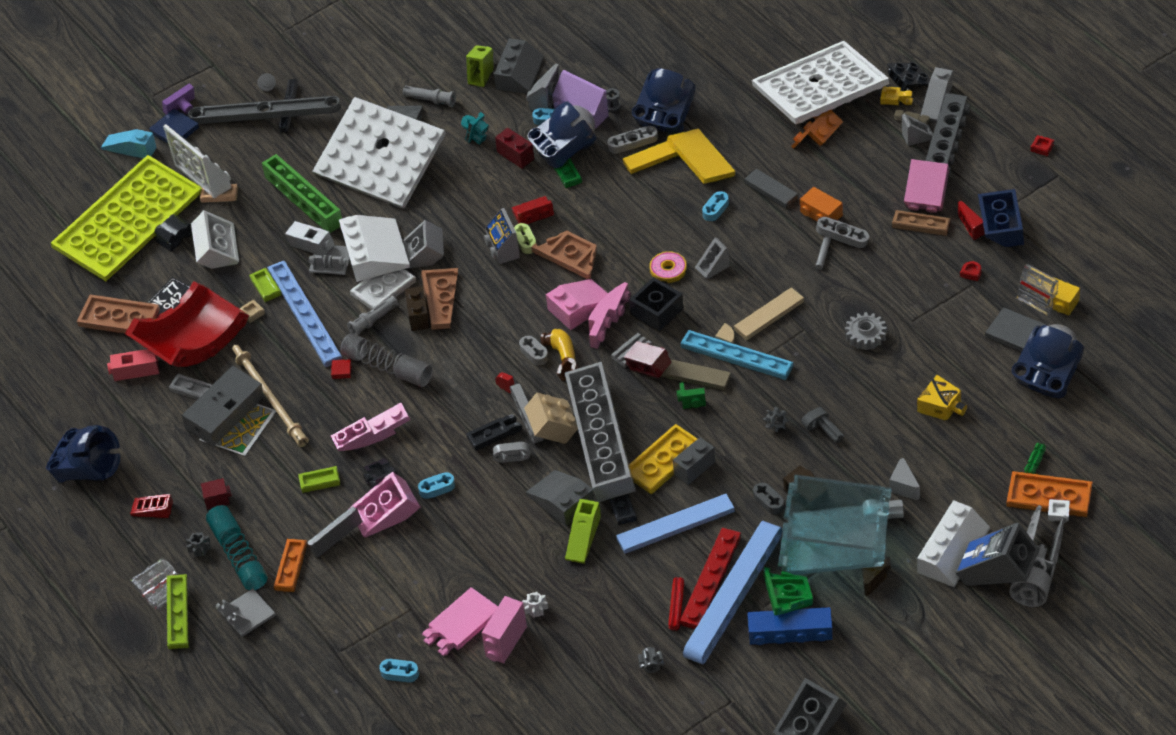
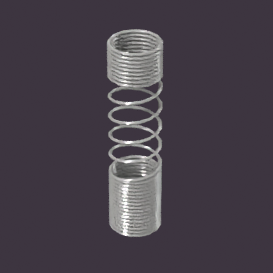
(406, 368)

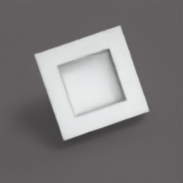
(1058, 509)

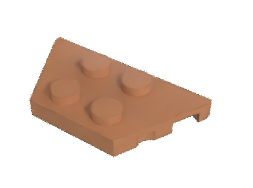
(569, 252)

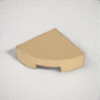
(726, 334)

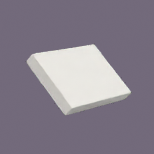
(380, 288)

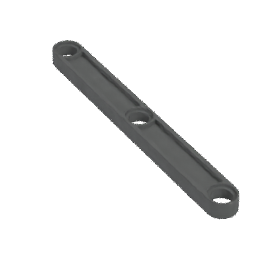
(276, 109)

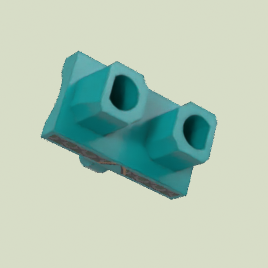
(475, 128)

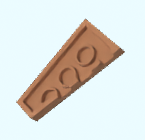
(439, 293)

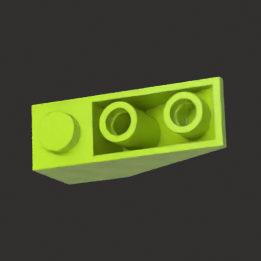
(583, 530)

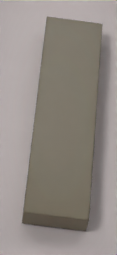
(697, 375)

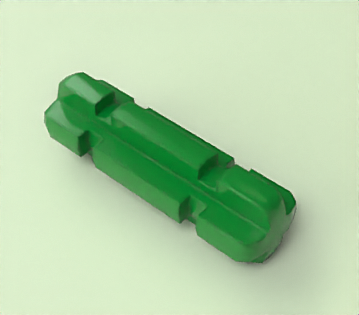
(1035, 458)

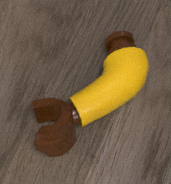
(562, 342)

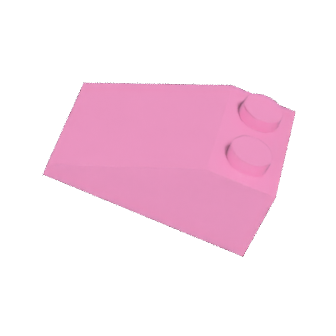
(574, 301)
(386, 505)

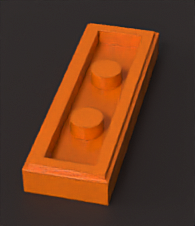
(290, 565)

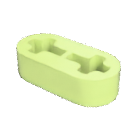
(528, 237)

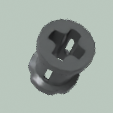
(613, 100)

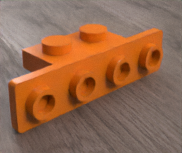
(820, 129)

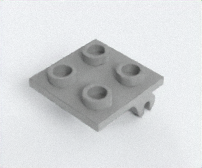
(246, 612)

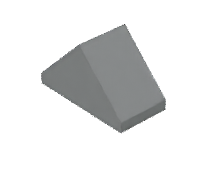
(915, 130)
(714, 259)
(904, 482)

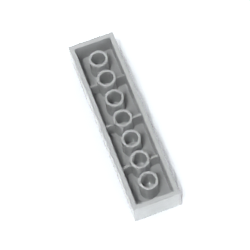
(599, 432)

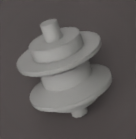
(266, 82)

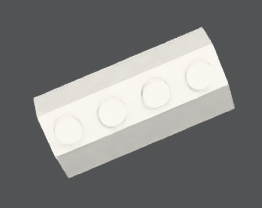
(948, 543)

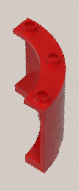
(191, 330)

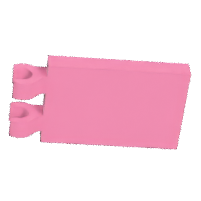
(460, 621)

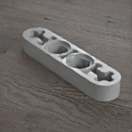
(521, 401)

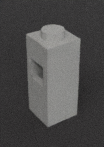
(309, 238)

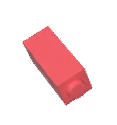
(133, 364)

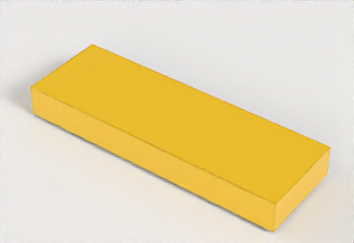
(649, 157)

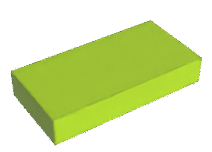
(265, 285)
(319, 479)

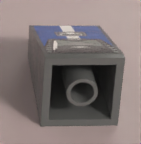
(998, 557)

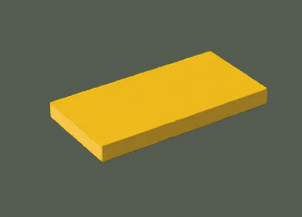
(701, 156)
(656, 463)

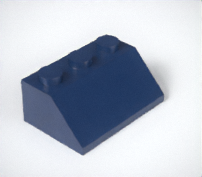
(1001, 217)

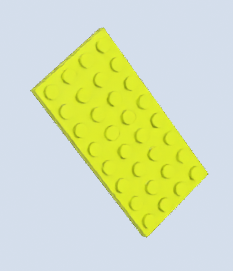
(126, 217)

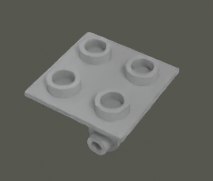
(332, 263)

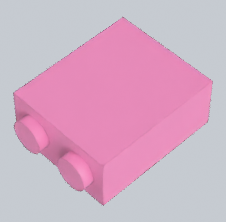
(926, 186)
(504, 629)

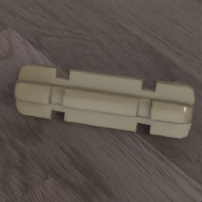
(924, 118)

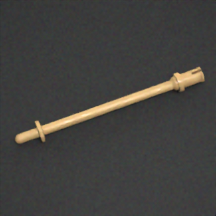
(294, 429)

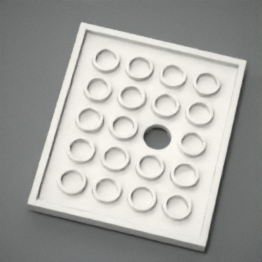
(841, 77)
(385, 172)

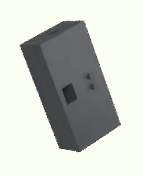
(223, 406)

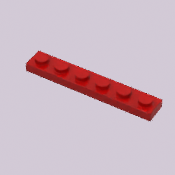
(710, 577)

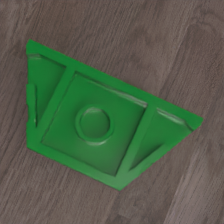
(787, 591)

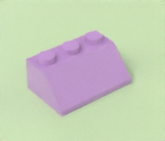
(581, 93)

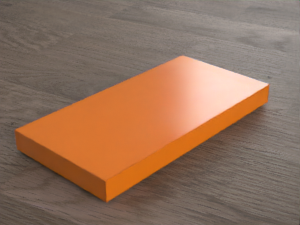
(1031, 490)

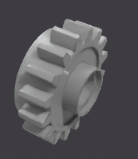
(865, 331)

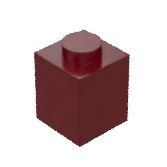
(216, 493)

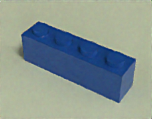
(792, 626)

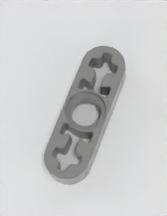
(628, 145)
(828, 232)

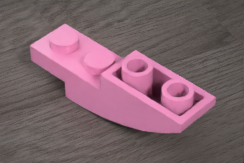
(607, 311)
(369, 432)

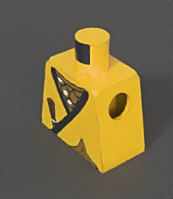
(940, 400)

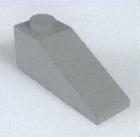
(939, 85)

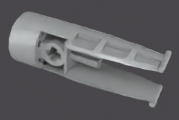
(1036, 588)

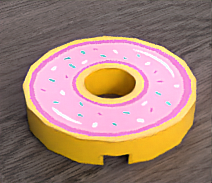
(665, 259)

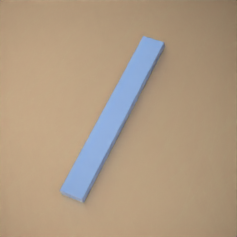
(304, 313)

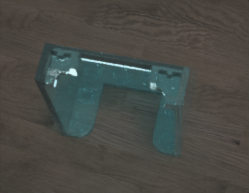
(833, 526)

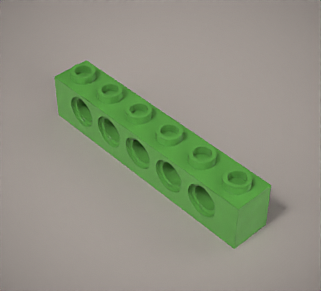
(302, 193)

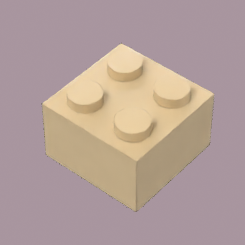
(551, 418)

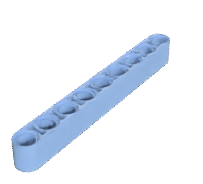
(732, 592)

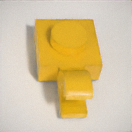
(893, 95)

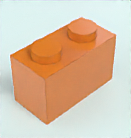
(819, 204)

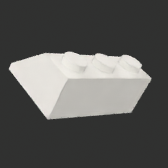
(214, 241)

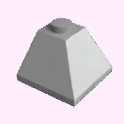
(543, 89)

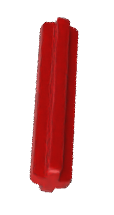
(676, 603)

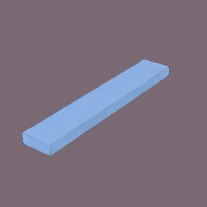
(675, 523)

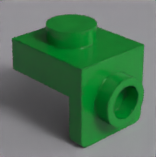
(691, 398)

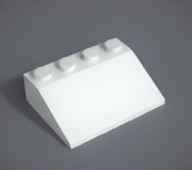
(196, 165)
(373, 246)

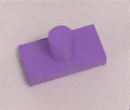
(180, 100)

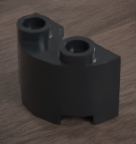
(172, 231)
(377, 472)

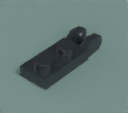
(493, 431)

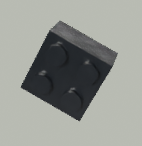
(656, 304)

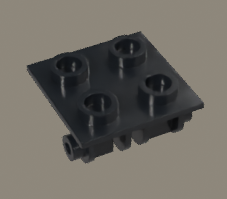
(907, 75)

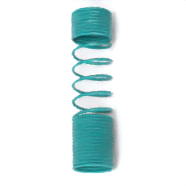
(227, 531)

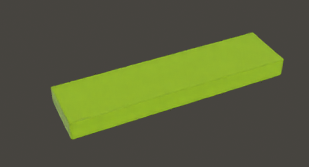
(177, 611)

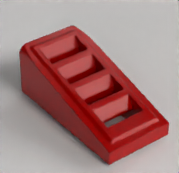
(971, 221)
(161, 510)

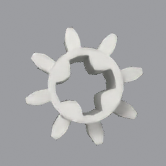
(535, 604)

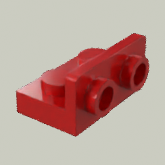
(533, 210)

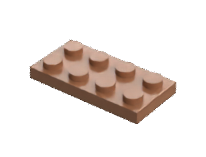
(114, 313)

